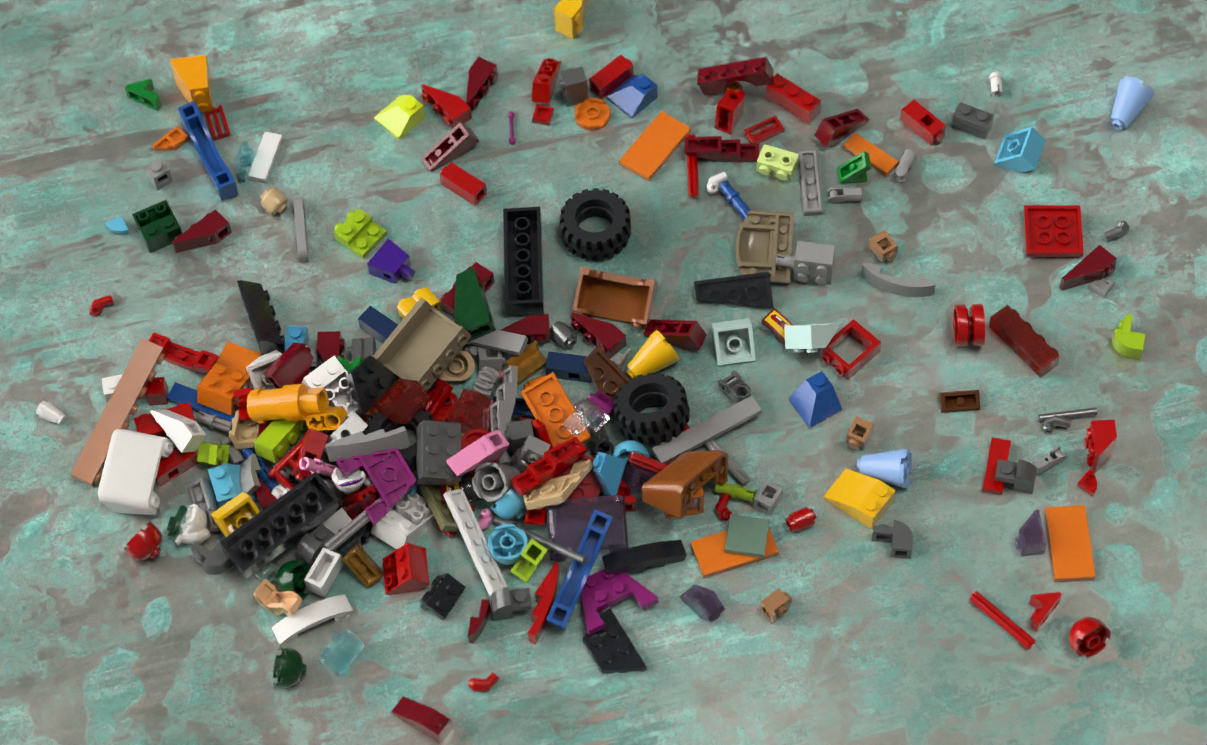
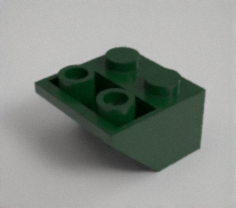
(157, 226)

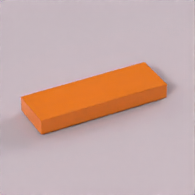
(878, 159)

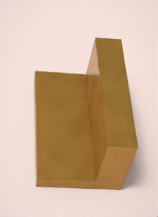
(528, 363)

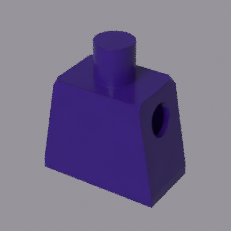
(390, 263)

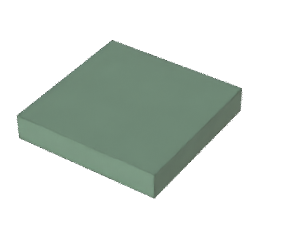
(747, 536)

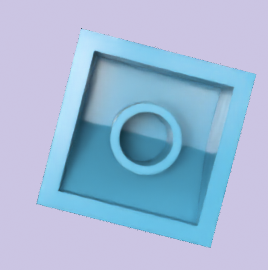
(1020, 150)
(226, 483)

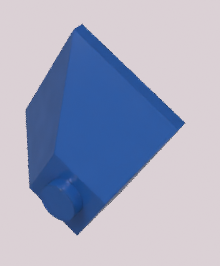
(634, 94)
(816, 400)

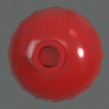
(145, 543)
(1088, 636)

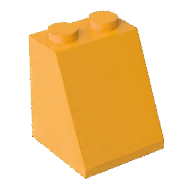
(194, 80)

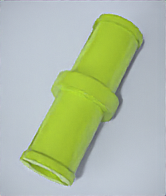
(736, 491)

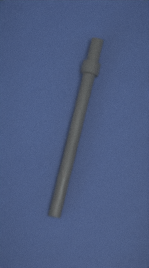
(546, 542)

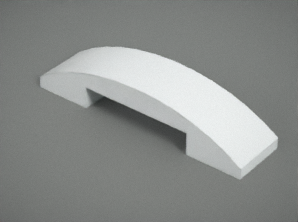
(310, 616)

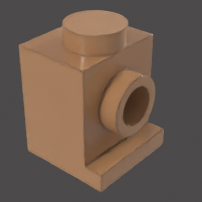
(883, 246)
(859, 433)
(775, 604)

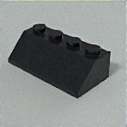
(261, 317)

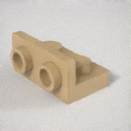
(243, 432)

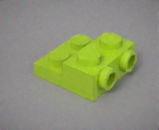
(359, 233)

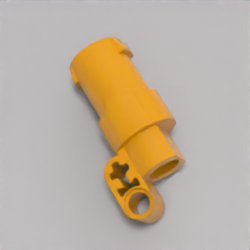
(295, 403)

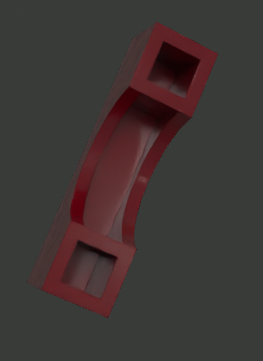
(754, 71)

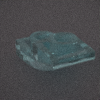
(243, 161)

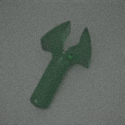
(174, 522)

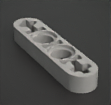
(301, 233)

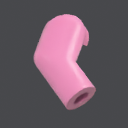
(485, 519)

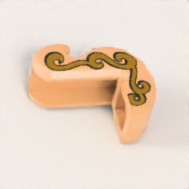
(277, 601)

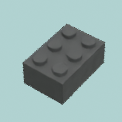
(435, 445)

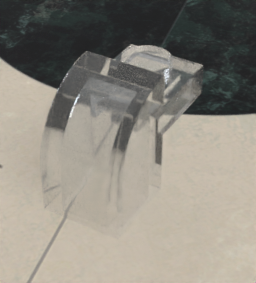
(585, 415)

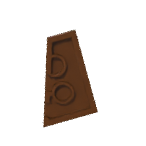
(605, 373)

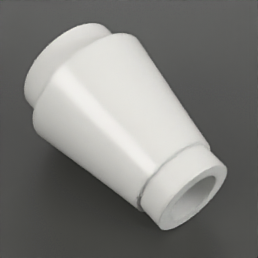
(49, 412)

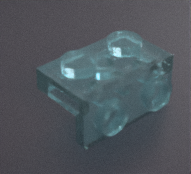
(341, 651)

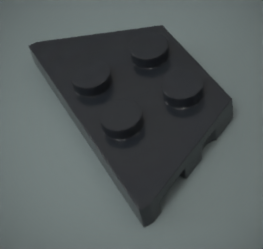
(369, 382)
(612, 647)

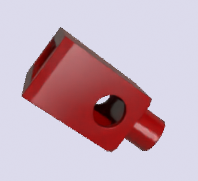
(731, 103)

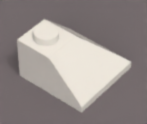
(259, 366)

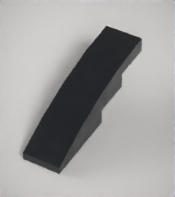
(642, 556)

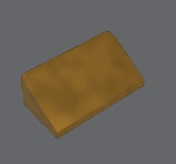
(363, 566)

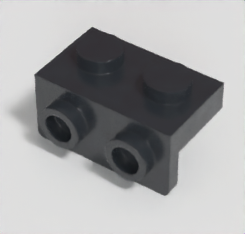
(442, 595)

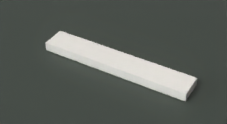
(475, 540)

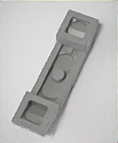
(898, 286)

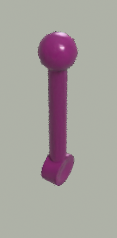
(512, 140)

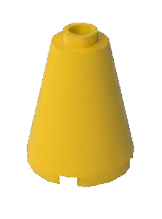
(652, 356)

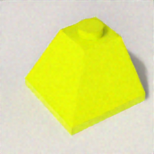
(401, 115)

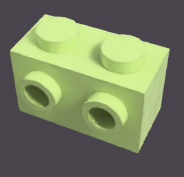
(777, 163)

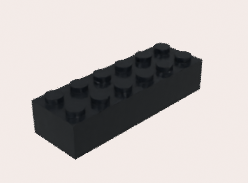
(523, 261)
(280, 525)

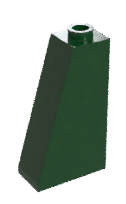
(471, 305)

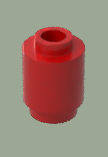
(800, 519)

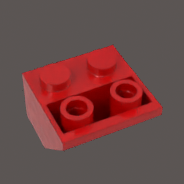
(1100, 443)
(405, 570)

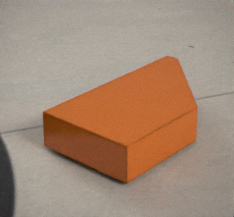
(172, 140)

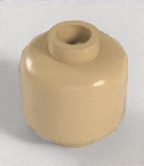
(274, 201)

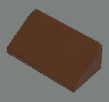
(959, 400)

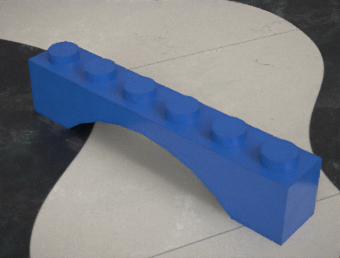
(210, 157)
(578, 572)

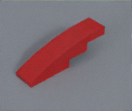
(549, 466)
(545, 598)

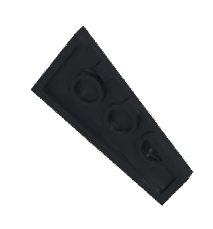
(741, 290)

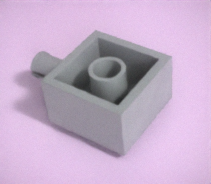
(811, 262)

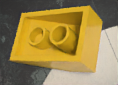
(570, 17)
(861, 497)
(235, 513)

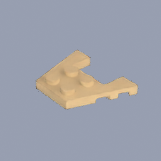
(557, 489)

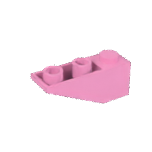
(481, 451)

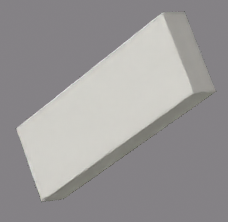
(265, 157)

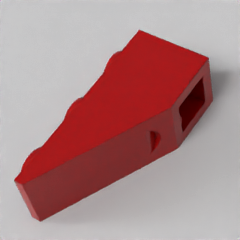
(545, 81)
(448, 105)

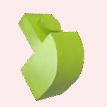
(1127, 342)
(213, 453)
(532, 558)

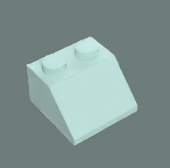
(809, 336)
(733, 341)

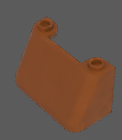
(614, 296)
(684, 476)

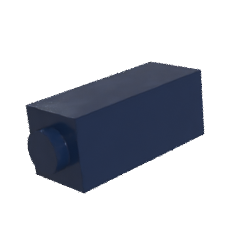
(376, 324)
(567, 367)

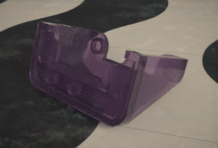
(570, 519)

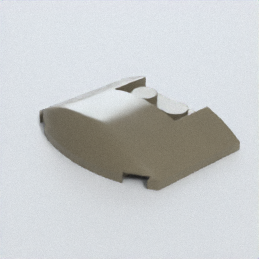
(761, 239)

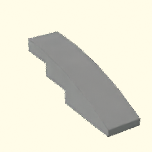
(502, 409)
(366, 444)

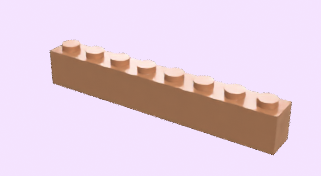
(118, 411)

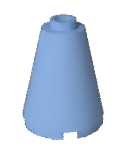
(1130, 101)
(888, 466)

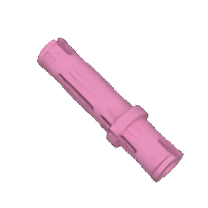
(317, 465)

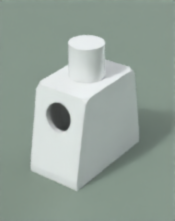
(350, 426)

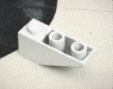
(182, 430)

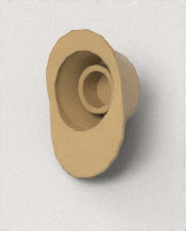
(459, 368)

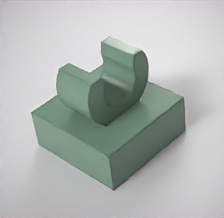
(267, 572)

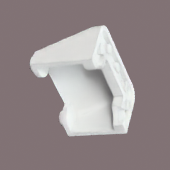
(132, 472)

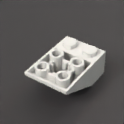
(333, 378)
(404, 521)

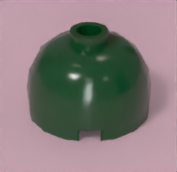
(291, 577)
(288, 667)

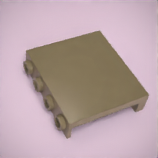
(422, 345)

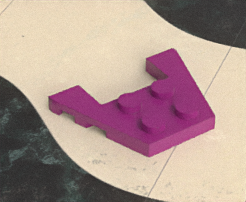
(387, 473)
(608, 589)

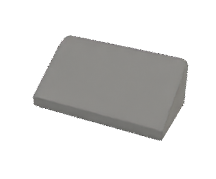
(203, 494)

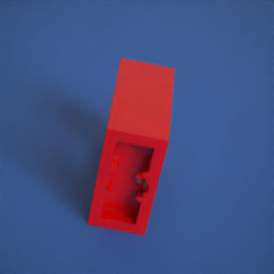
(863, 337)

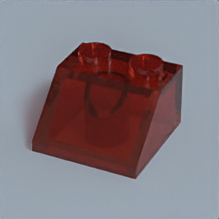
(402, 400)
(472, 411)

